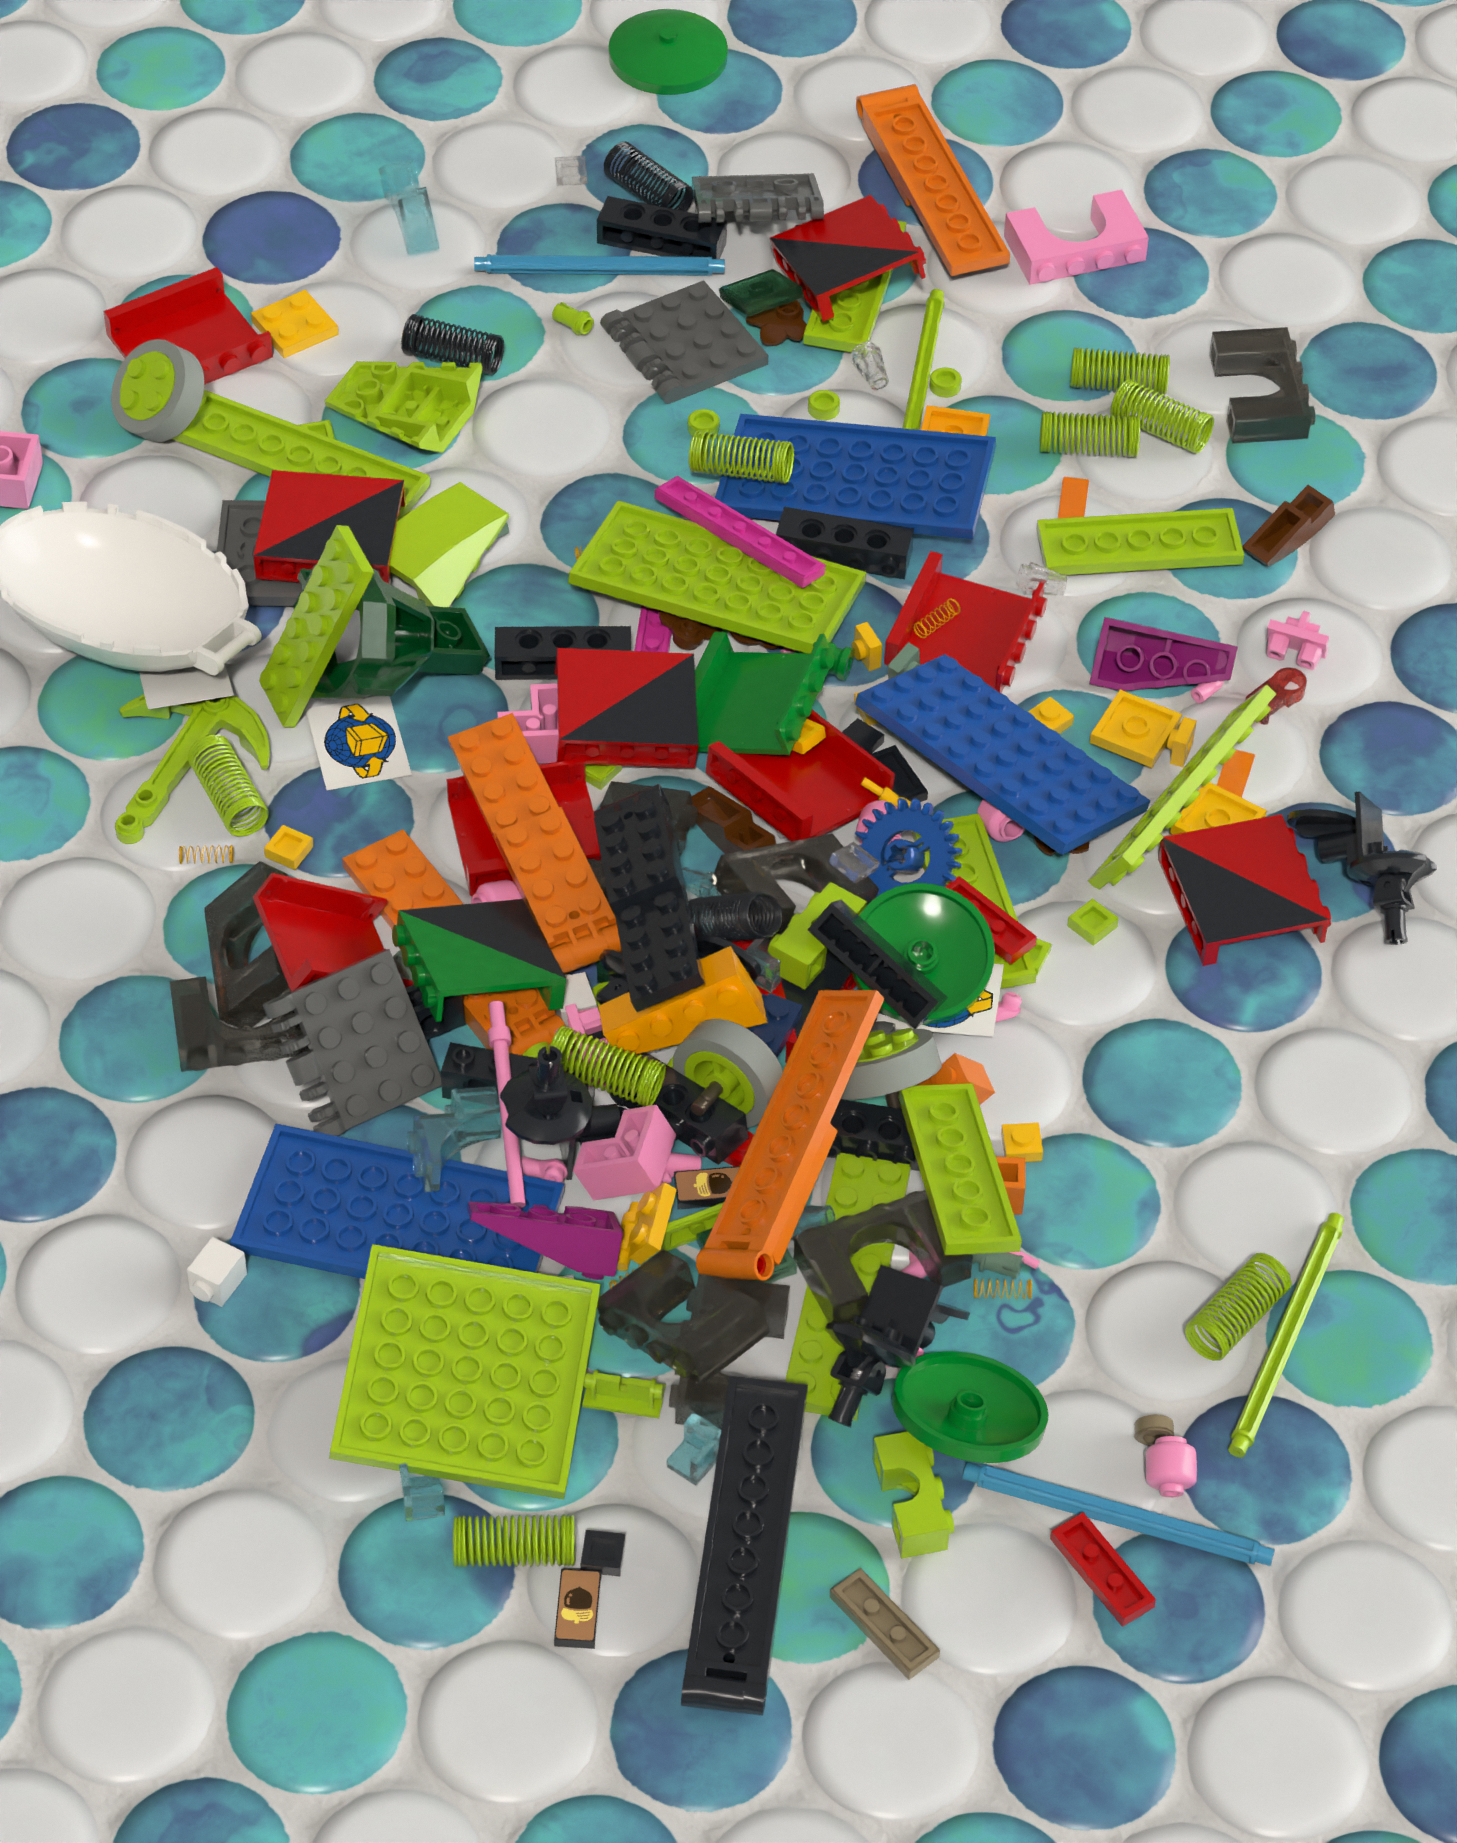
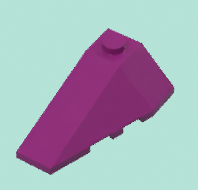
(1150, 657)
(577, 1238)

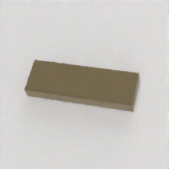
(884, 1623)

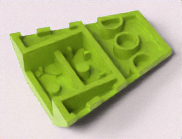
(409, 402)
(443, 542)

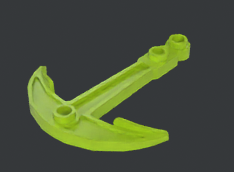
(204, 720)

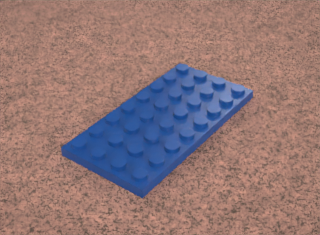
(867, 474)
(1003, 753)
(332, 1197)

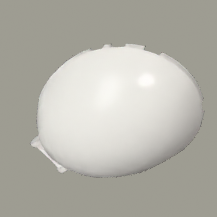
(124, 588)

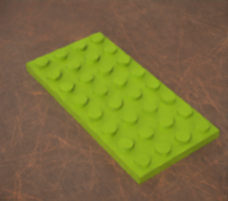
(702, 578)

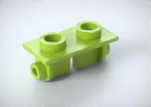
(623, 1394)

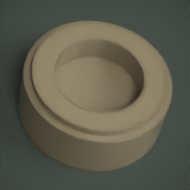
(1152, 1427)

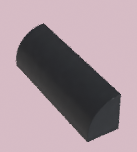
(877, 963)

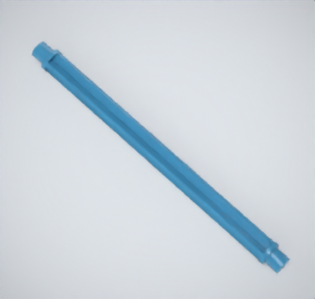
(599, 265)
(1119, 1514)

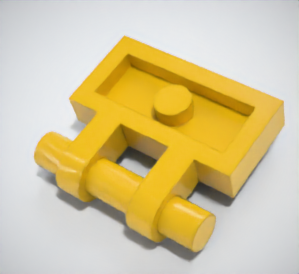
(645, 1226)

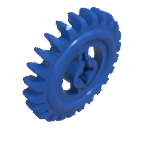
(934, 837)

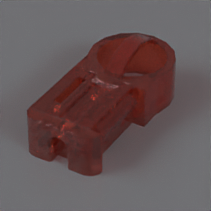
(1283, 696)

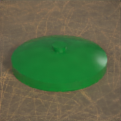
(668, 51)
(939, 937)
(970, 1407)

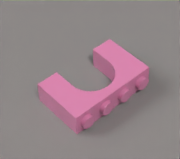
(1051, 258)

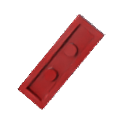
(1009, 936)
(1103, 1569)

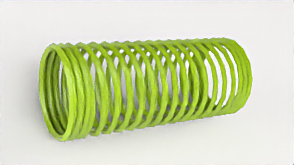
(1081, 360)
(1156, 410)
(1131, 429)
(781, 460)
(238, 805)
(647, 1085)
(1258, 1286)
(546, 1544)

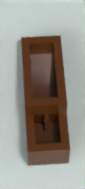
(1290, 526)
(728, 823)

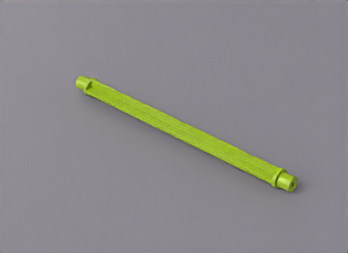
(924, 359)
(1286, 1335)

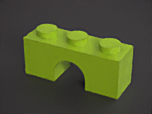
(798, 949)
(921, 1523)

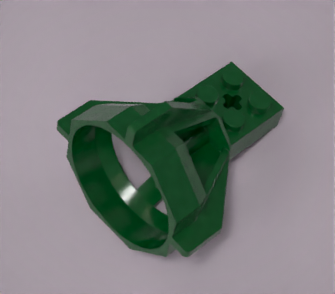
(397, 641)

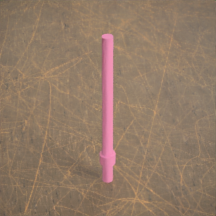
(499, 1040)

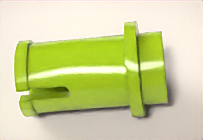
(579, 321)

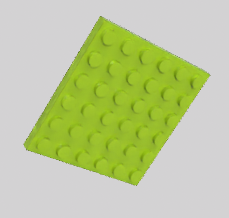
(466, 1372)

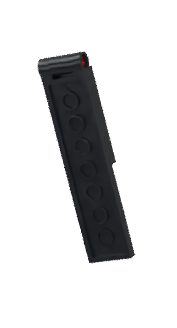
(648, 897)
(745, 1547)

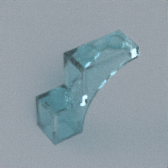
(410, 205)
(437, 1137)

